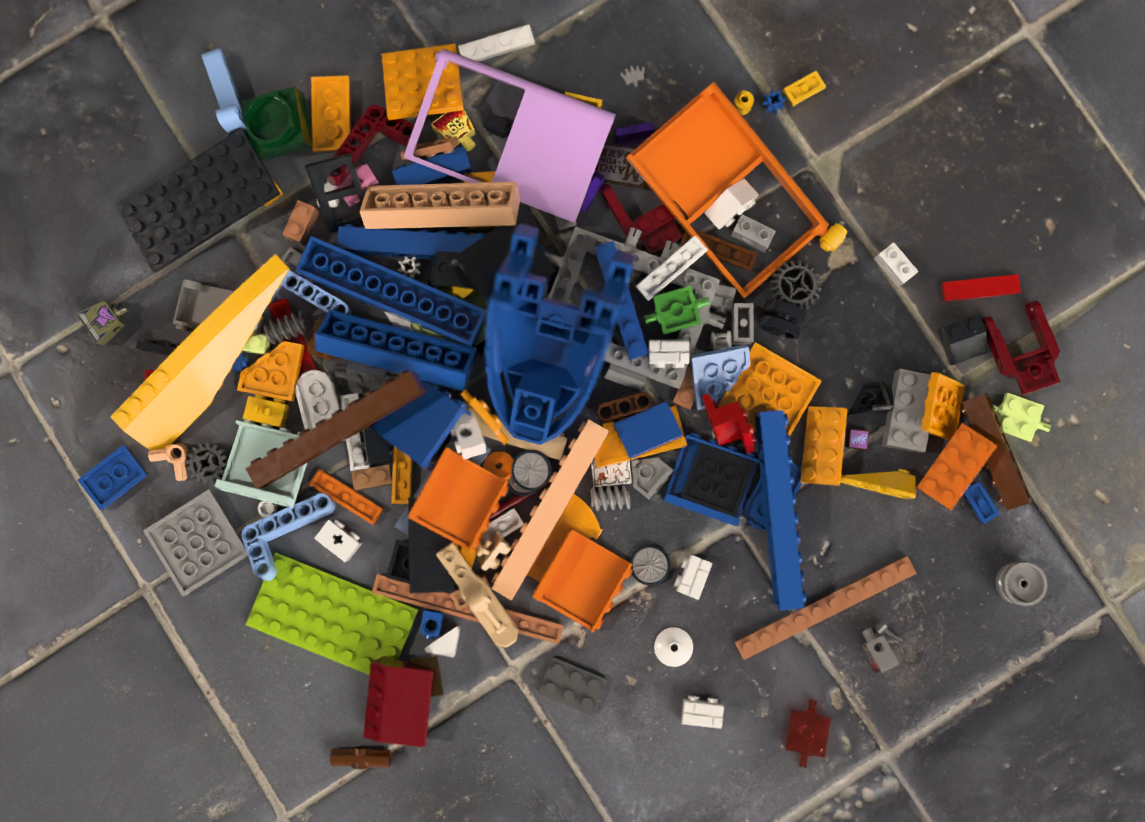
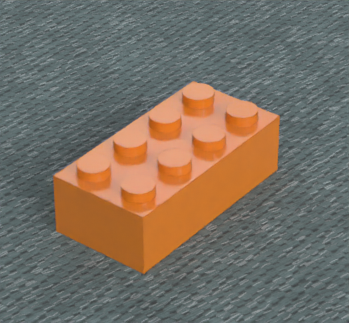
(957, 466)

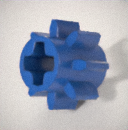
(778, 104)

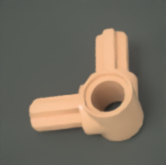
(168, 454)

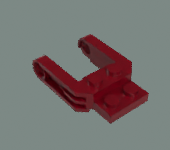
(656, 225)
(1033, 369)

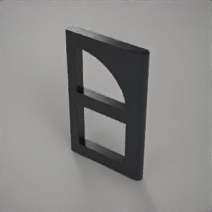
(318, 173)

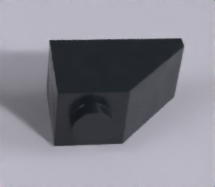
(374, 448)

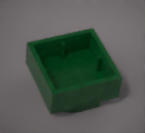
(277, 123)

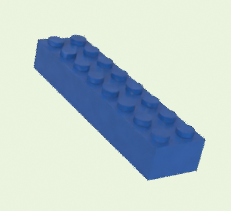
(395, 349)

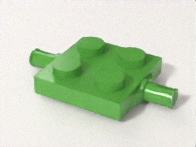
(677, 310)

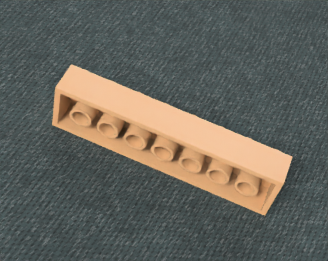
(440, 205)

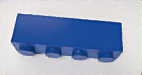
(420, 174)

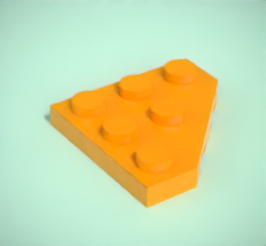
(274, 372)

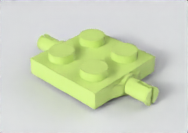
(1020, 417)

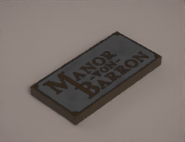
(617, 168)

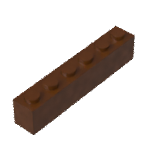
(1002, 463)

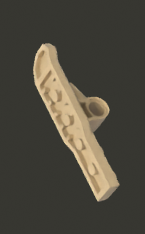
(479, 598)

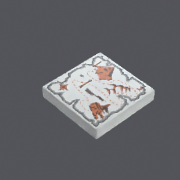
(611, 475)

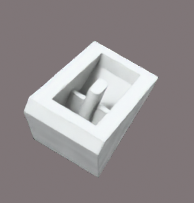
(446, 644)

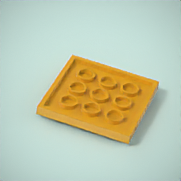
(408, 78)
(772, 386)

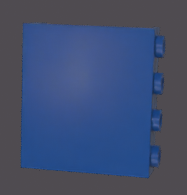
(422, 424)
(681, 472)

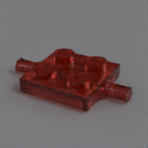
(808, 733)

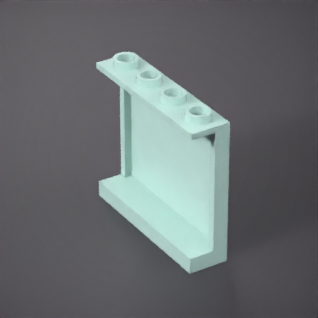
(255, 442)

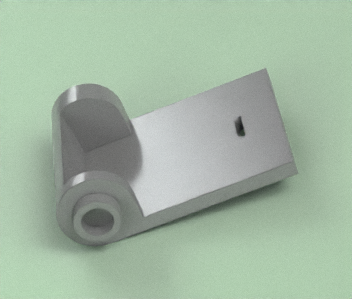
(197, 303)

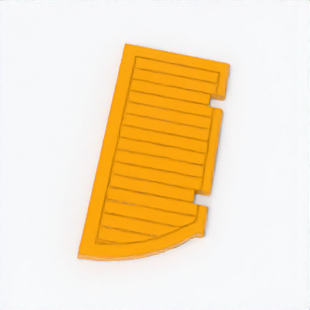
(613, 451)
(575, 516)

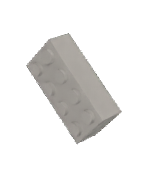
(903, 421)

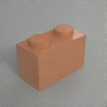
(301, 223)

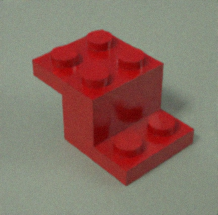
(729, 423)

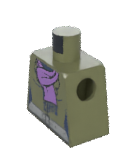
(103, 320)

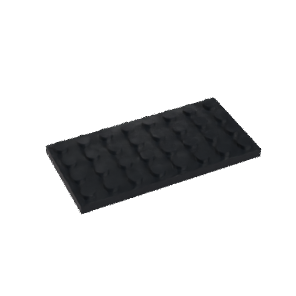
(198, 200)

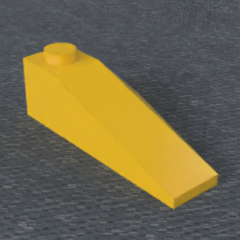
(891, 483)

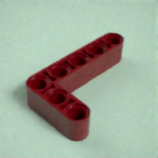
(357, 136)

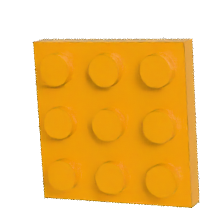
(942, 406)

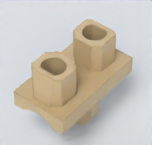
(490, 549)

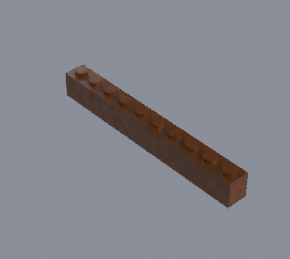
(336, 429)

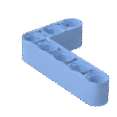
(231, 110)
(315, 298)
(280, 528)

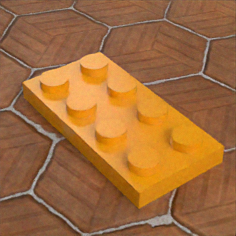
(330, 112)
(824, 445)

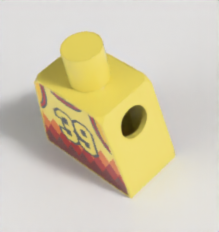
(458, 125)

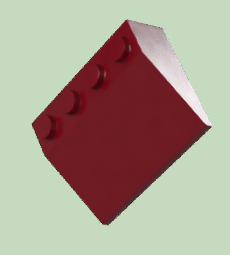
(398, 702)

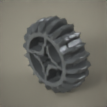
(803, 289)

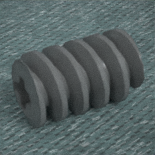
(286, 328)

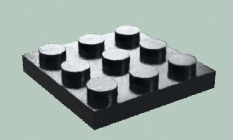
(717, 479)

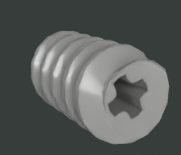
(610, 498)

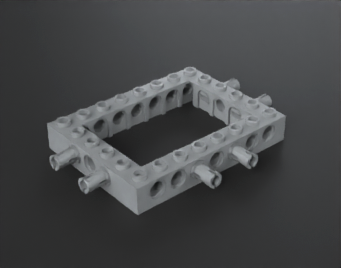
(702, 284)

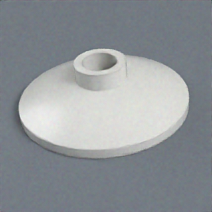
(663, 647)

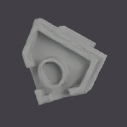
(649, 475)

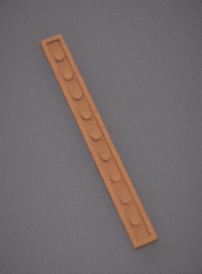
(443, 602)
(825, 607)

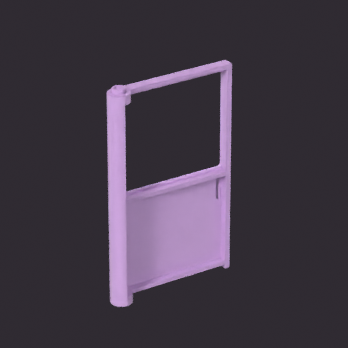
(548, 147)

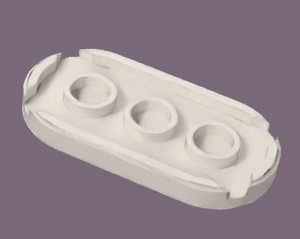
(316, 397)

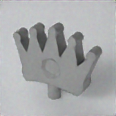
(633, 77)

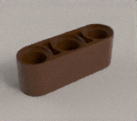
(630, 400)

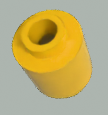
(743, 102)
(833, 238)

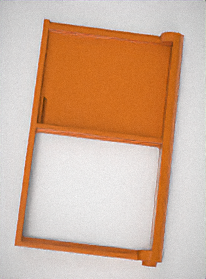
(704, 154)

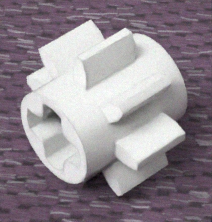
(408, 262)

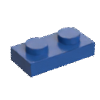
(981, 502)

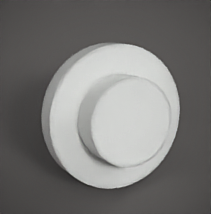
(266, 508)

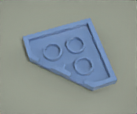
(717, 372)

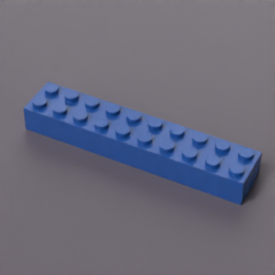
(392, 292)
(779, 510)

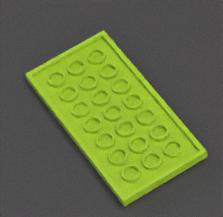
(330, 615)

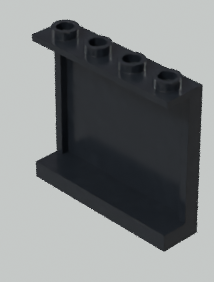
(486, 256)

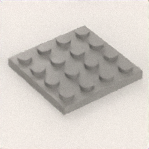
(196, 542)

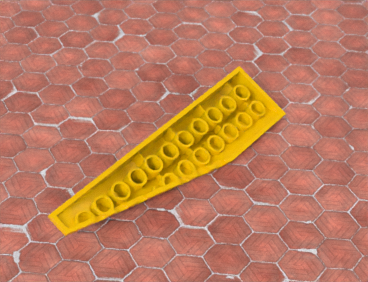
(198, 366)

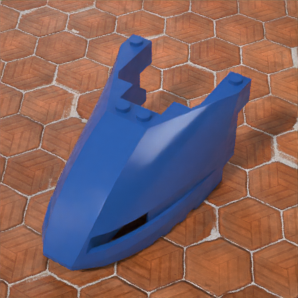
(545, 345)

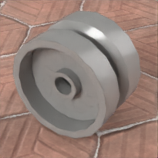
(1026, 593)

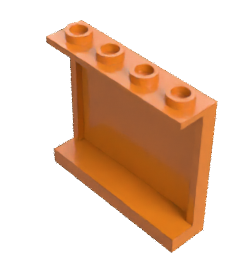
(458, 499)
(582, 580)

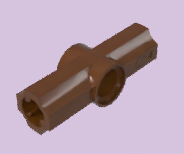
(360, 757)

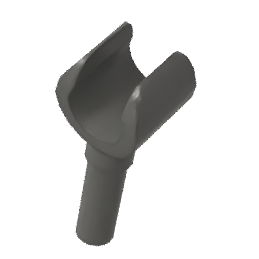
(879, 627)

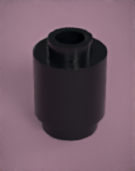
(497, 125)

